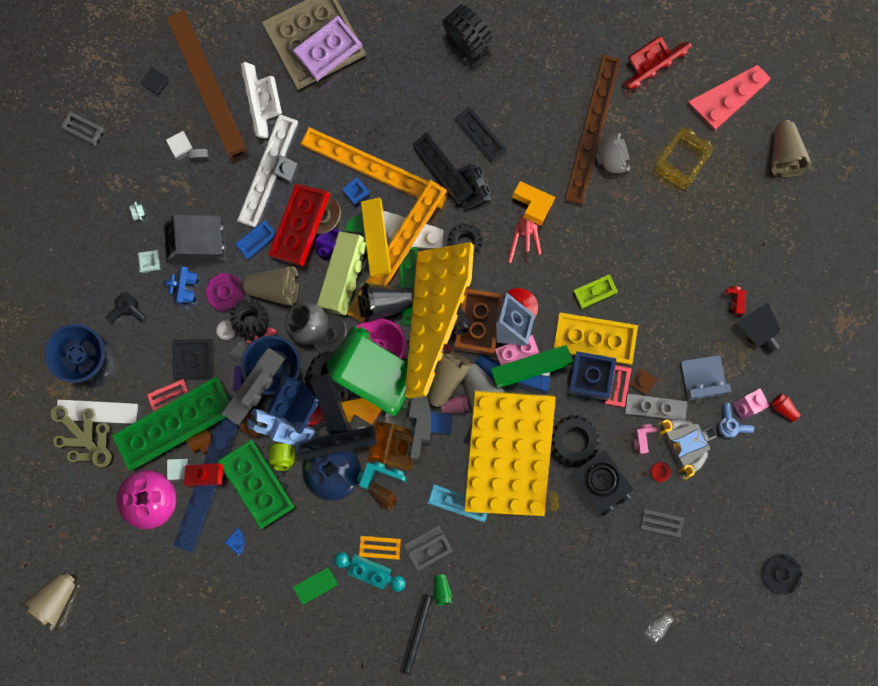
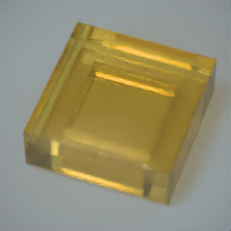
(553, 501)

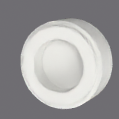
(225, 330)

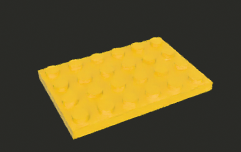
(509, 453)

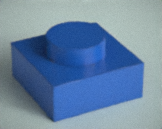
(355, 191)

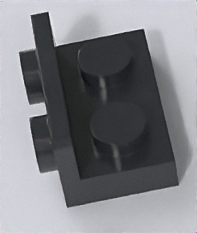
(474, 177)

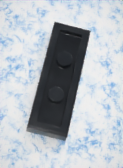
(480, 134)

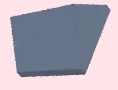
(513, 322)

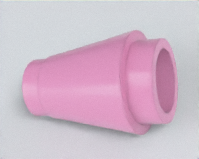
(457, 404)

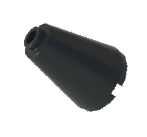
(382, 301)

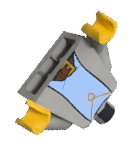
(688, 443)

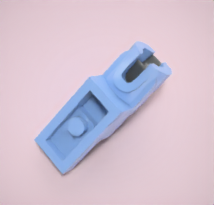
(277, 428)

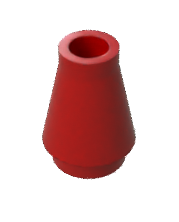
(785, 407)

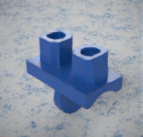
(181, 294)

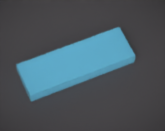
(452, 501)

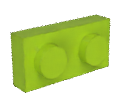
(595, 291)

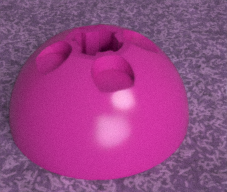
(386, 335)
(153, 507)

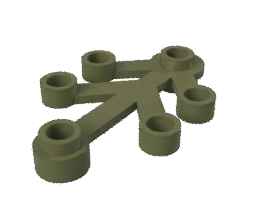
(84, 438)

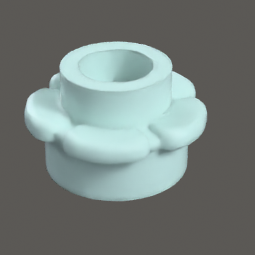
(137, 211)

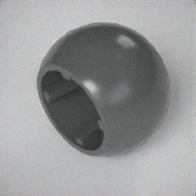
(306, 323)

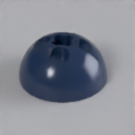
(280, 345)
(63, 353)
(341, 473)

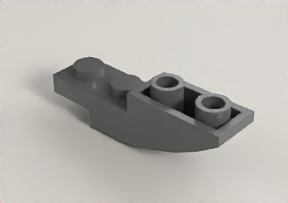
(420, 413)

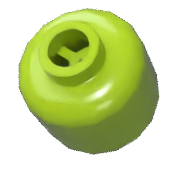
(281, 456)

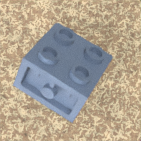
(704, 378)

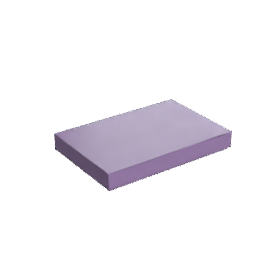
(327, 48)

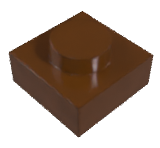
(643, 381)

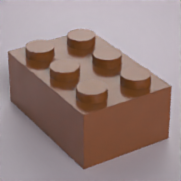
(482, 312)

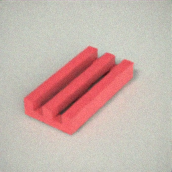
(152, 402)
(621, 404)

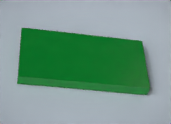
(256, 484)

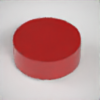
(660, 472)

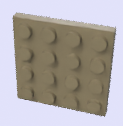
(295, 26)

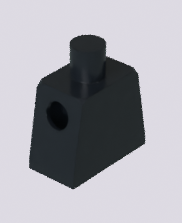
(760, 328)

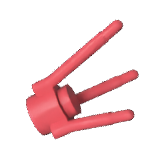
(526, 228)

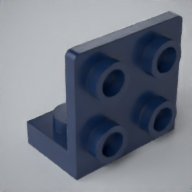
(294, 402)

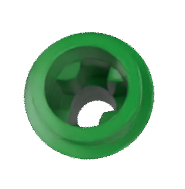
(441, 591)

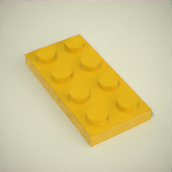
(596, 337)

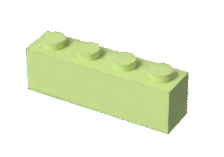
(342, 273)

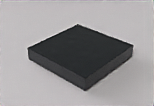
(192, 359)

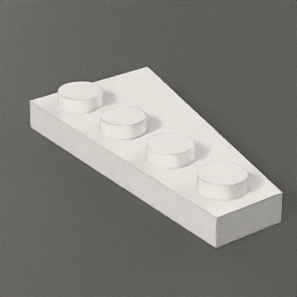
(429, 238)

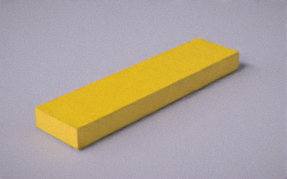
(376, 237)

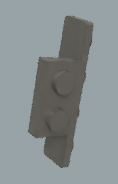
(253, 386)

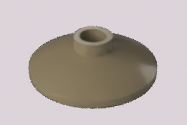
(333, 215)

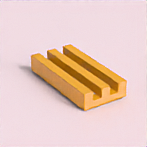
(377, 539)

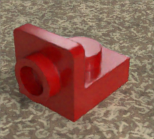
(738, 303)

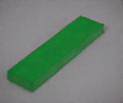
(407, 275)
(532, 366)

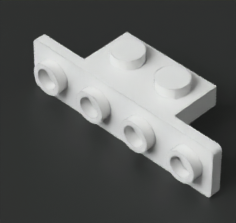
(262, 99)

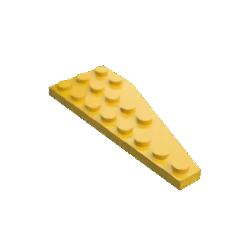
(438, 291)

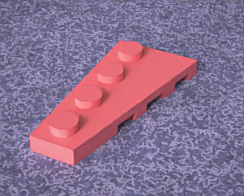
(724, 100)

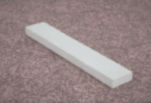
(263, 179)

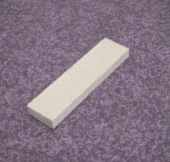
(105, 411)

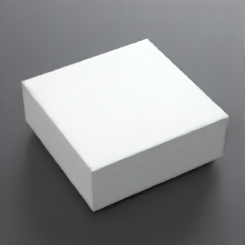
(179, 144)

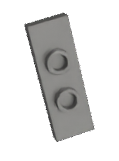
(655, 407)

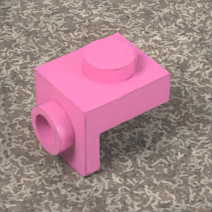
(751, 404)
(640, 441)

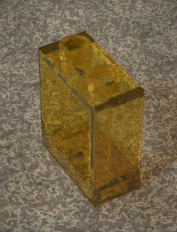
(674, 174)

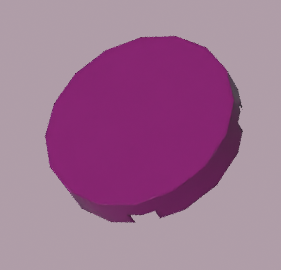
(224, 292)

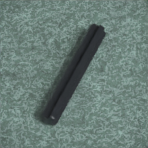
(416, 634)

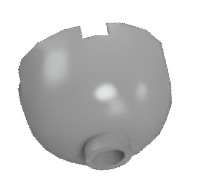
(613, 154)

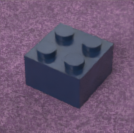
(592, 376)

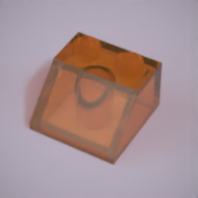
(391, 446)

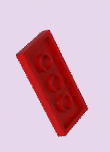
(299, 224)

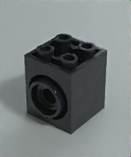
(615, 486)

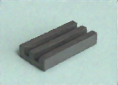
(96, 136)
(675, 534)

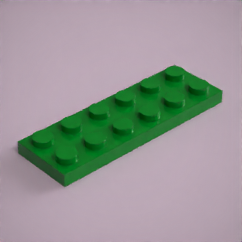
(172, 424)

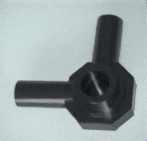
(124, 304)

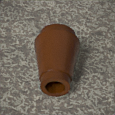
(382, 496)

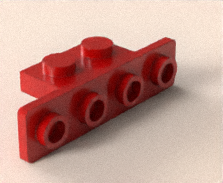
(651, 58)

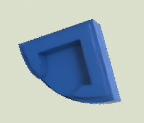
(236, 541)

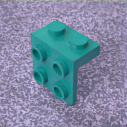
(365, 477)

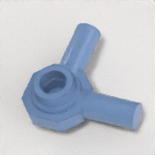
(729, 426)

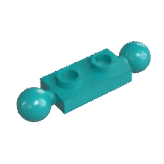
(369, 571)

